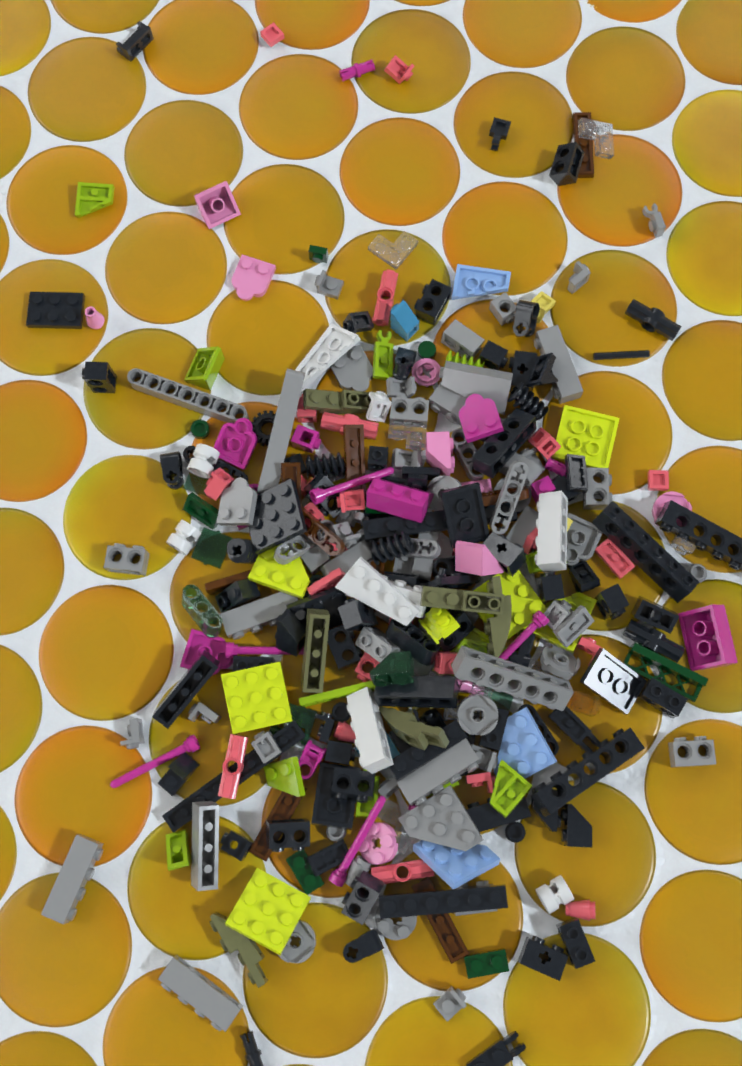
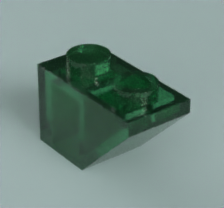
(394, 669)

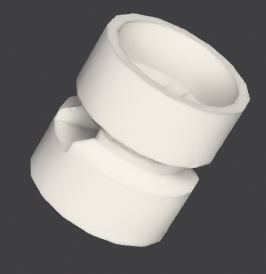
(203, 461)
(183, 537)
(554, 894)

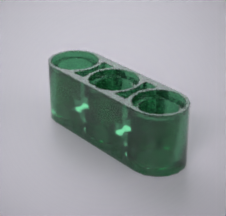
(202, 619)

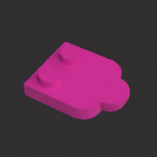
(479, 418)
(236, 442)
(198, 643)

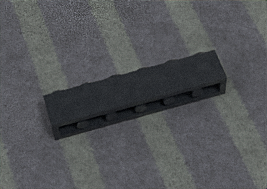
(443, 901)

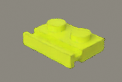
(439, 623)

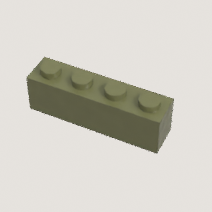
(315, 650)

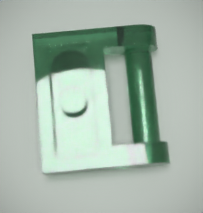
(305, 719)

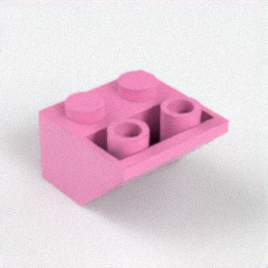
(439, 450)

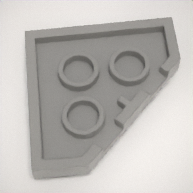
(442, 822)

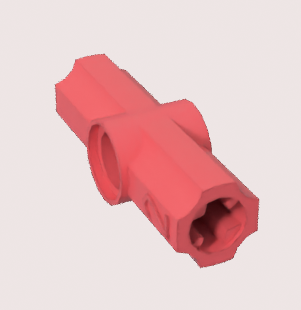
(383, 307)
(335, 423)
(230, 780)
(388, 873)

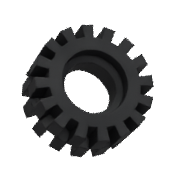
(259, 422)

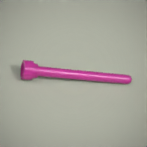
(319, 495)
(539, 620)
(233, 649)
(189, 745)
(338, 876)

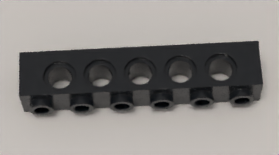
(706, 528)
(645, 552)
(629, 747)

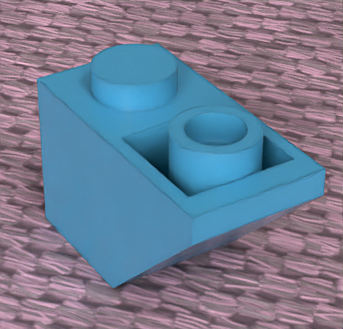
(404, 320)

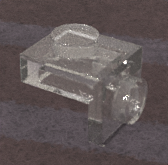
(682, 546)

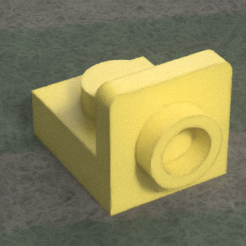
(545, 303)

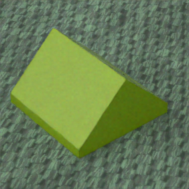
(205, 367)

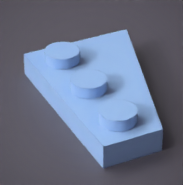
(479, 281)

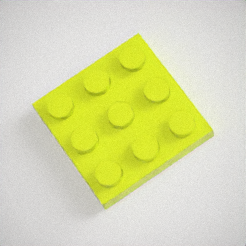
(586, 435)
(523, 601)
(256, 697)
(268, 911)

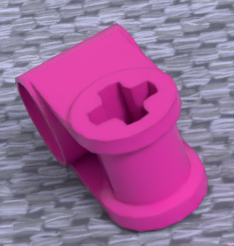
(311, 759)

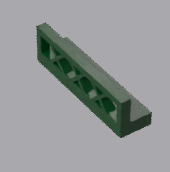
(667, 665)

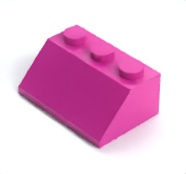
(398, 499)
(707, 637)

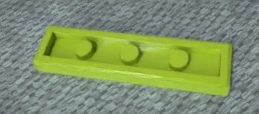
(334, 694)

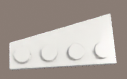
(326, 351)
(374, 590)

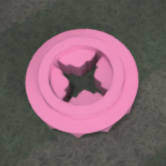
(428, 365)

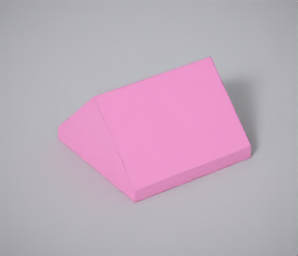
(217, 205)
(475, 559)

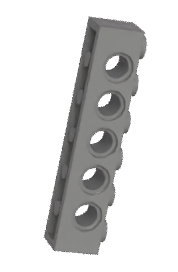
(525, 682)

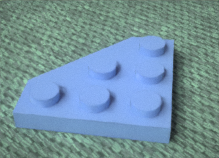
(524, 745)
(455, 865)

